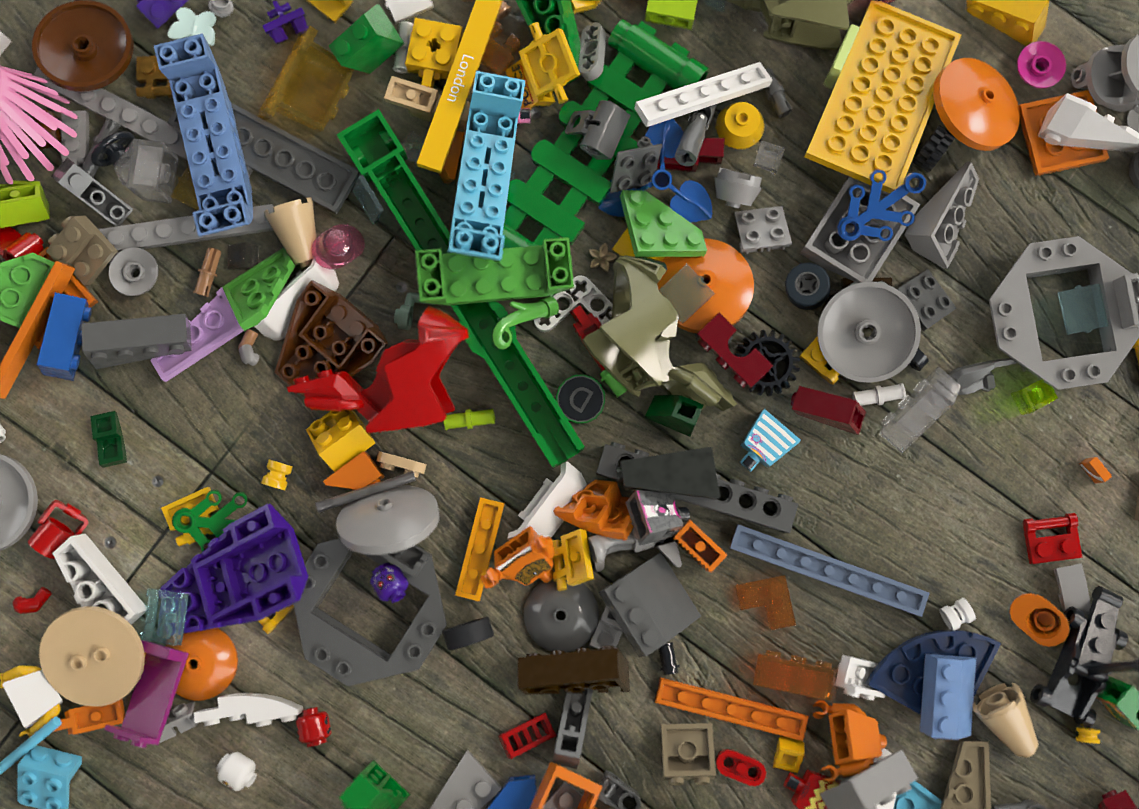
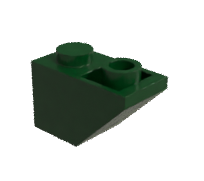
(675, 412)

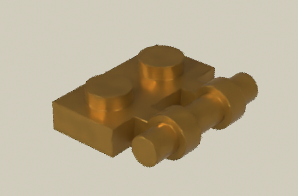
(149, 73)

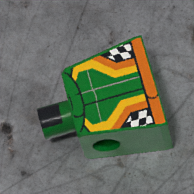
(1121, 701)

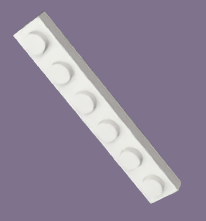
(702, 94)

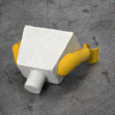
(31, 696)

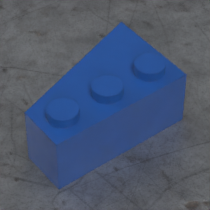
(63, 336)

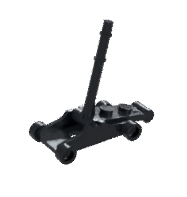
(1089, 654)

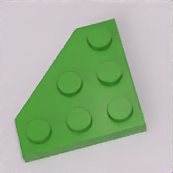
(658, 229)
(20, 285)
(257, 289)

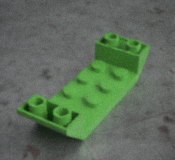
(518, 275)

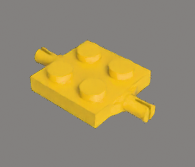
(549, 62)

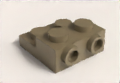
(81, 247)
(687, 753)

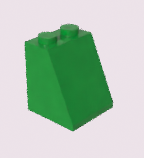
(367, 42)

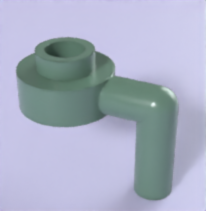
(404, 315)

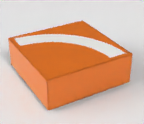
(1095, 470)

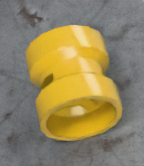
(276, 476)

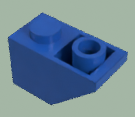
(516, 793)

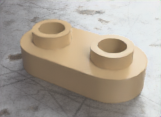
(391, 461)

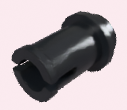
(668, 659)

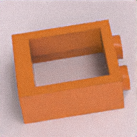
(591, 788)

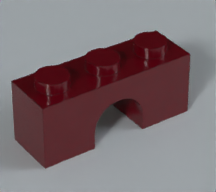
(747, 369)

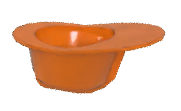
(1039, 619)

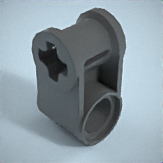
(617, 791)

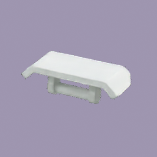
(279, 317)
(540, 512)

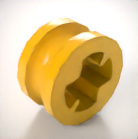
(1088, 735)

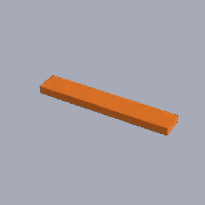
(32, 326)
(731, 709)

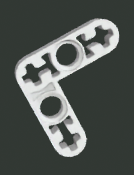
(584, 299)

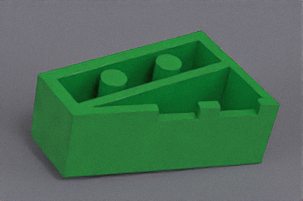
(374, 790)

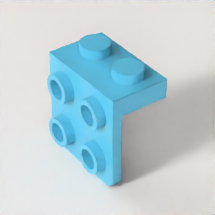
(45, 778)

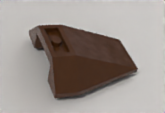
(327, 335)

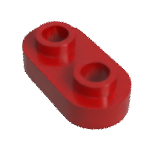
(739, 768)

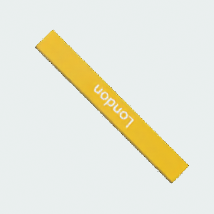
(458, 85)

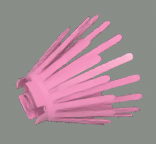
(12, 114)

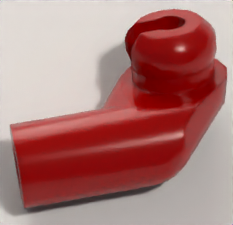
(31, 605)

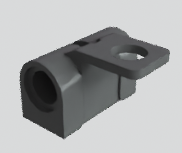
(600, 129)

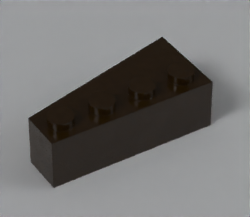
(573, 671)

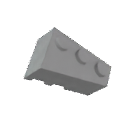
(874, 785)

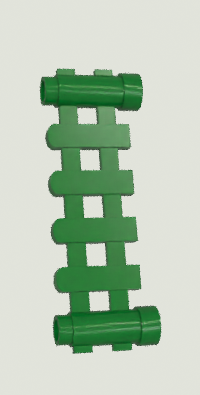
(634, 46)

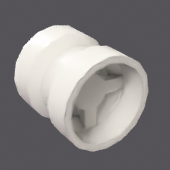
(957, 614)

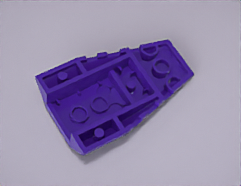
(243, 573)

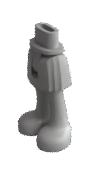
(602, 546)

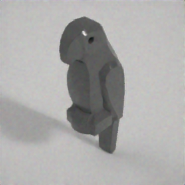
(978, 375)

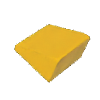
(789, 754)

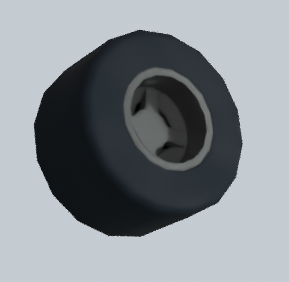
(803, 278)

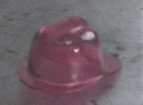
(338, 246)

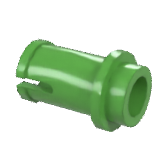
(614, 385)

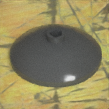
(557, 634)

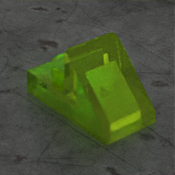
(1033, 397)

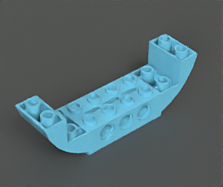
(486, 166)

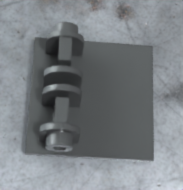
(635, 166)
(928, 299)

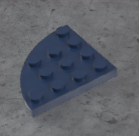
(902, 669)

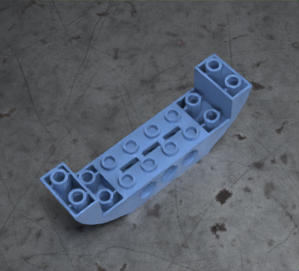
(207, 134)

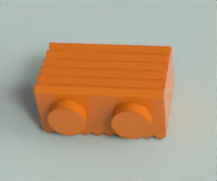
(699, 546)

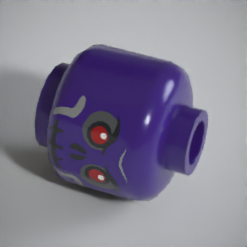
(389, 582)

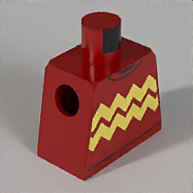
(808, 789)

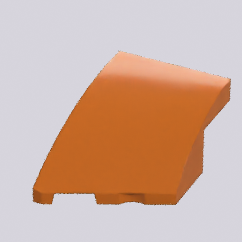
(599, 510)

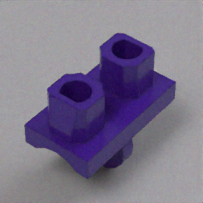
(275, 27)

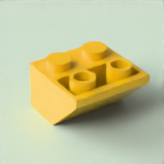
(339, 437)

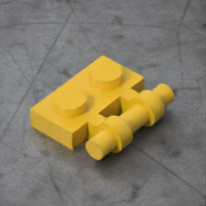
(189, 502)
(576, 560)

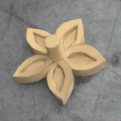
(602, 257)

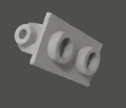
(181, 717)

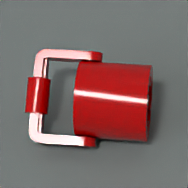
(53, 532)

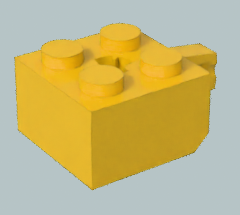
(431, 36)

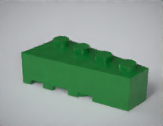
(551, 16)

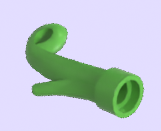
(526, 312)

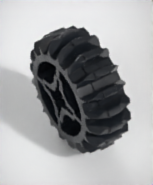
(786, 354)

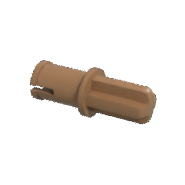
(207, 272)

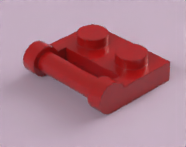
(1052, 547)

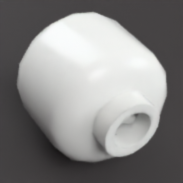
(236, 771)

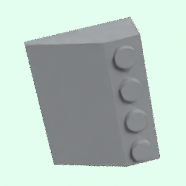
(864, 256)

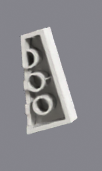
(96, 580)

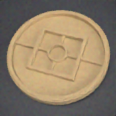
(91, 656)

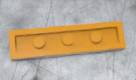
(479, 549)

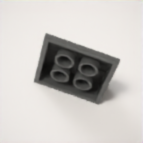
(650, 605)

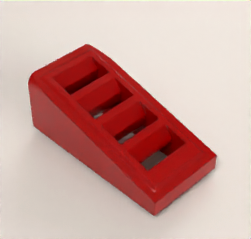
(510, 753)

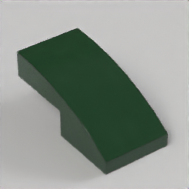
(109, 439)

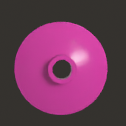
(1048, 58)

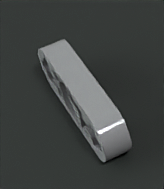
(592, 39)

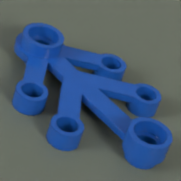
(877, 208)

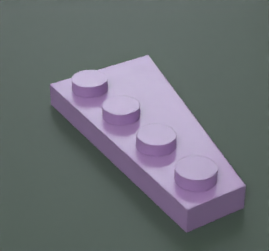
(209, 331)

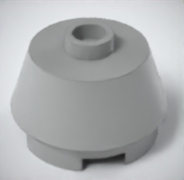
(737, 187)

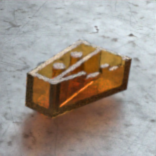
(796, 675)

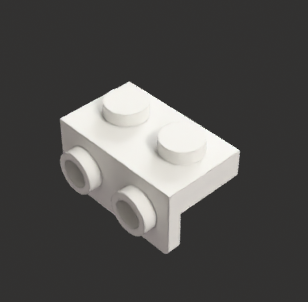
(853, 675)

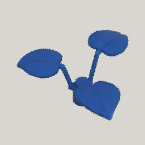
(690, 201)

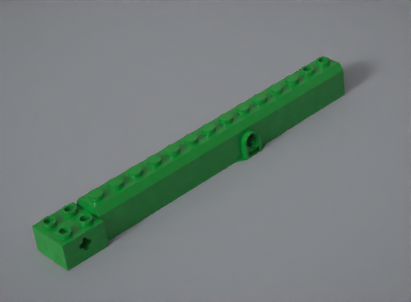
(382, 160)

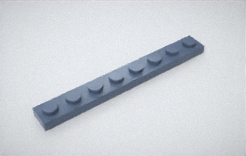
(829, 570)

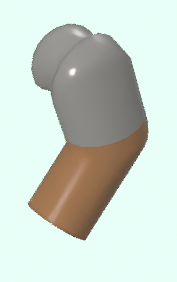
(245, 348)

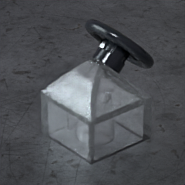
(140, 165)

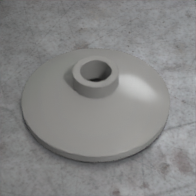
(125, 264)

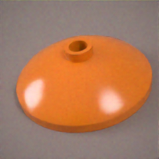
(216, 664)

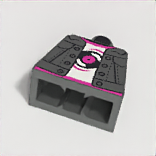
(655, 515)

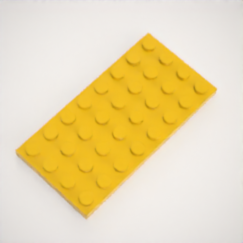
(882, 96)

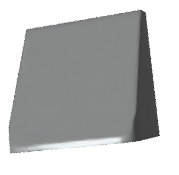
(671, 552)

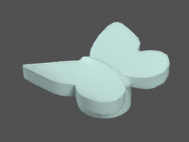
(192, 24)

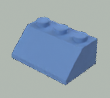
(947, 696)

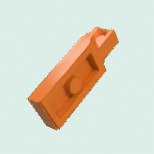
(92, 717)

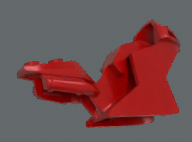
(406, 382)

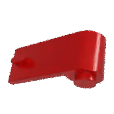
(16, 245)

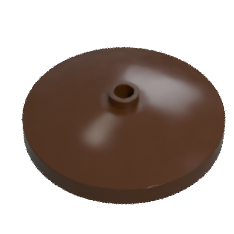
(82, 45)

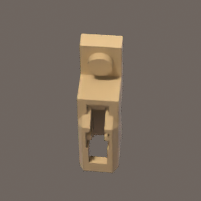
(419, 100)

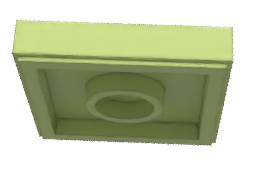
(841, 56)

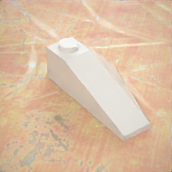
(1077, 124)

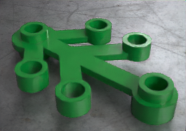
(215, 523)

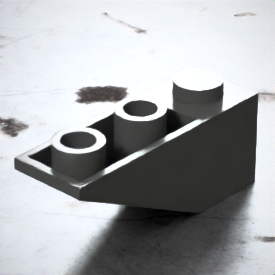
(92, 192)

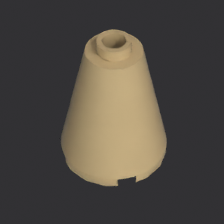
(295, 229)
(1008, 717)

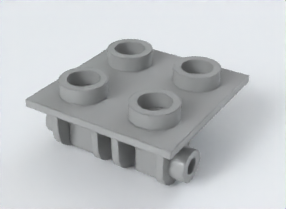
(762, 229)

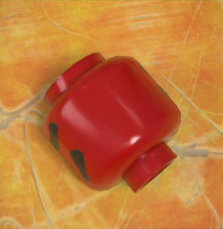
(313, 727)

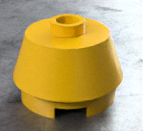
(740, 125)

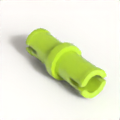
(469, 419)

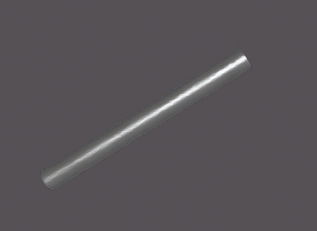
(365, 491)

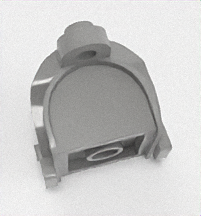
(1112, 76)

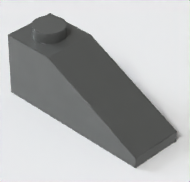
(572, 729)

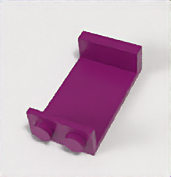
(151, 696)

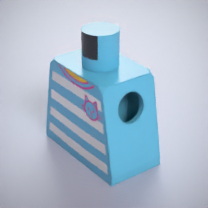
(766, 441)

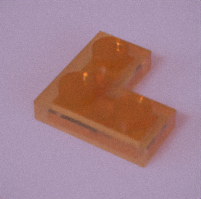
(773, 594)

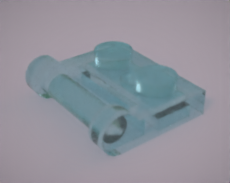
(171, 616)

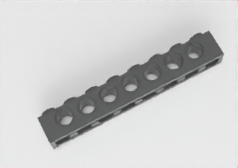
(784, 507)

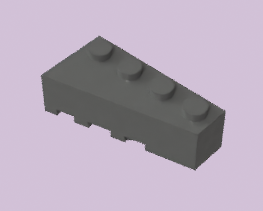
(135, 339)

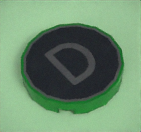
(581, 399)

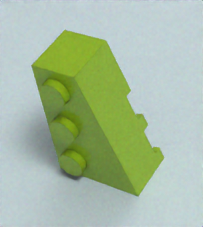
(22, 203)

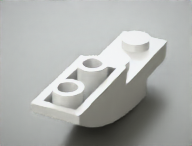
(257, 707)

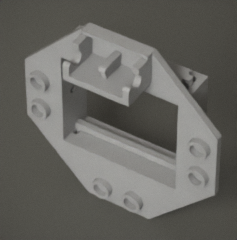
(1016, 324)

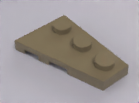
(969, 778)

